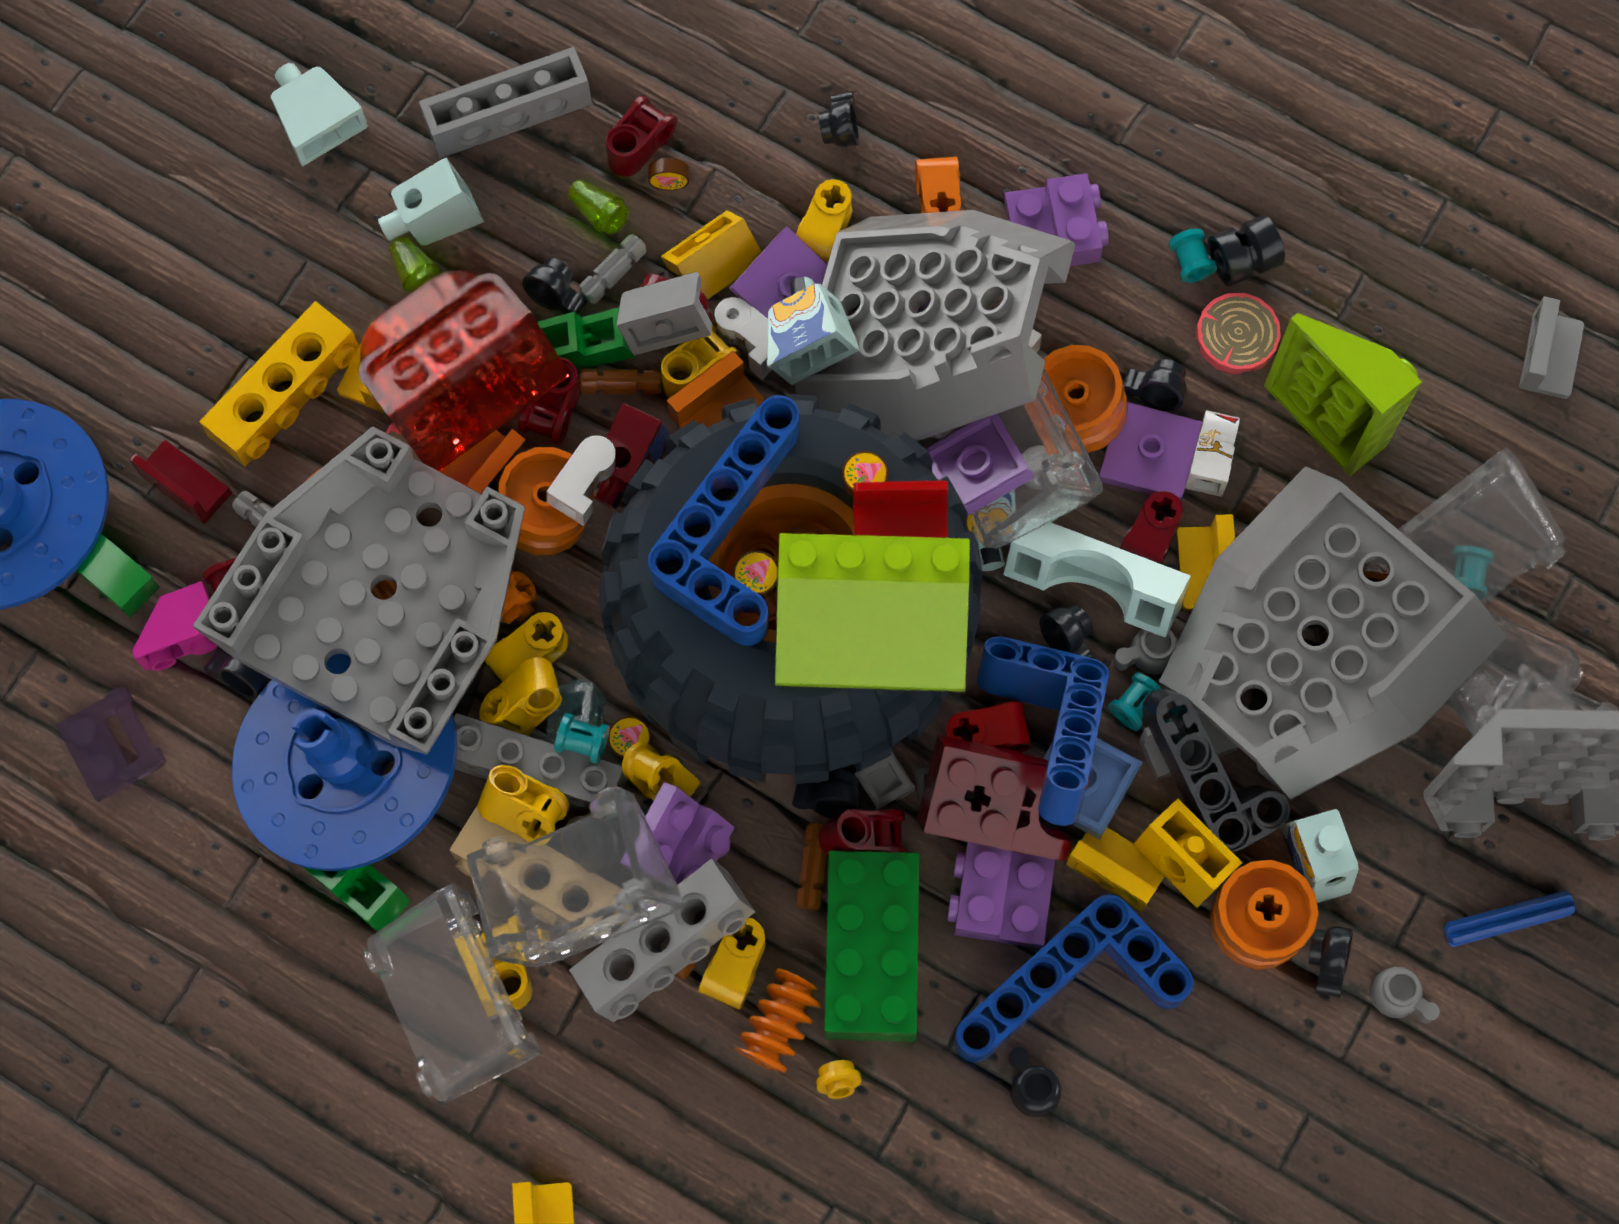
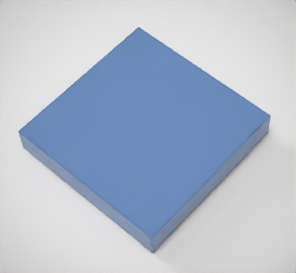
(1110, 779)

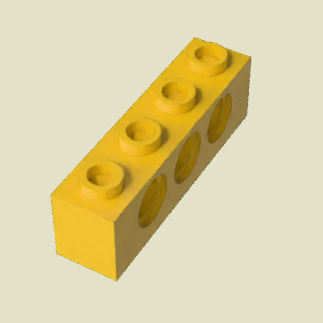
(254, 392)

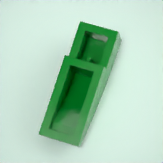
(587, 339)
(117, 577)
(365, 893)

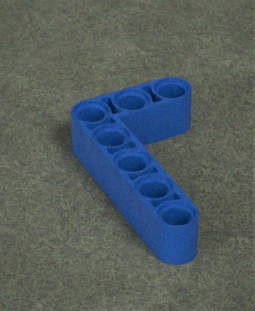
(720, 519)
(1058, 682)
(1066, 969)

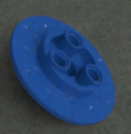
(58, 514)
(360, 815)

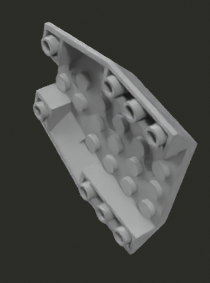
(957, 354)
(310, 580)
(1389, 649)
(1533, 756)

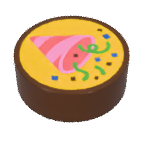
(668, 174)
(863, 467)
(758, 572)
(627, 732)

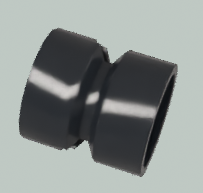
(1252, 248)

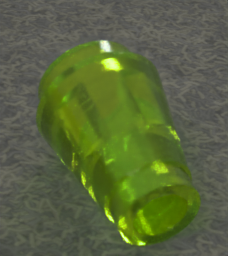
(601, 208)
(411, 264)

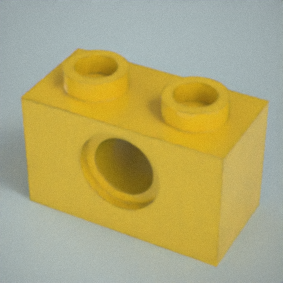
(1187, 853)

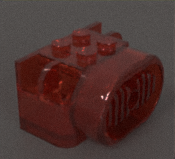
(456, 363)

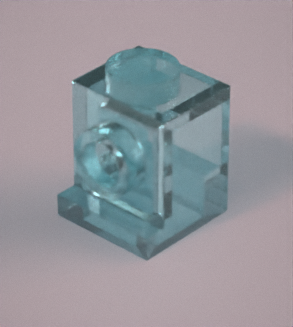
(580, 699)

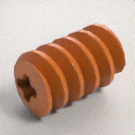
(779, 1021)

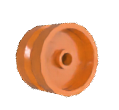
(1090, 393)
(526, 482)
(1241, 926)

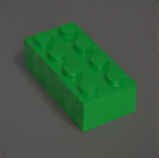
(872, 946)

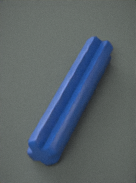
(1508, 918)

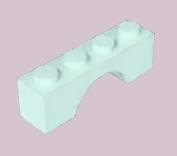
(1144, 589)

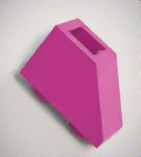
(170, 629)

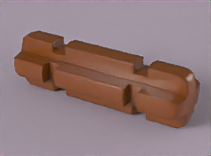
(620, 381)
(812, 870)

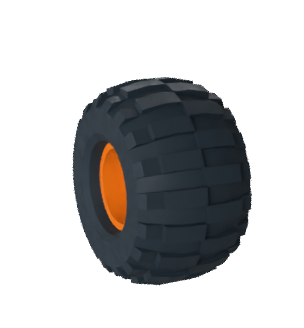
(722, 694)

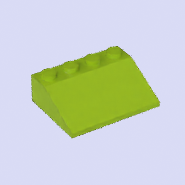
(1341, 389)
(872, 612)

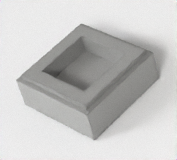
(885, 782)

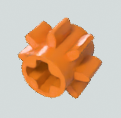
(519, 598)

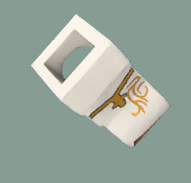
(746, 327)
(1213, 454)
(587, 467)

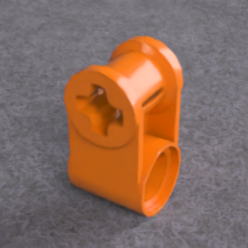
(938, 184)

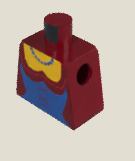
(635, 439)

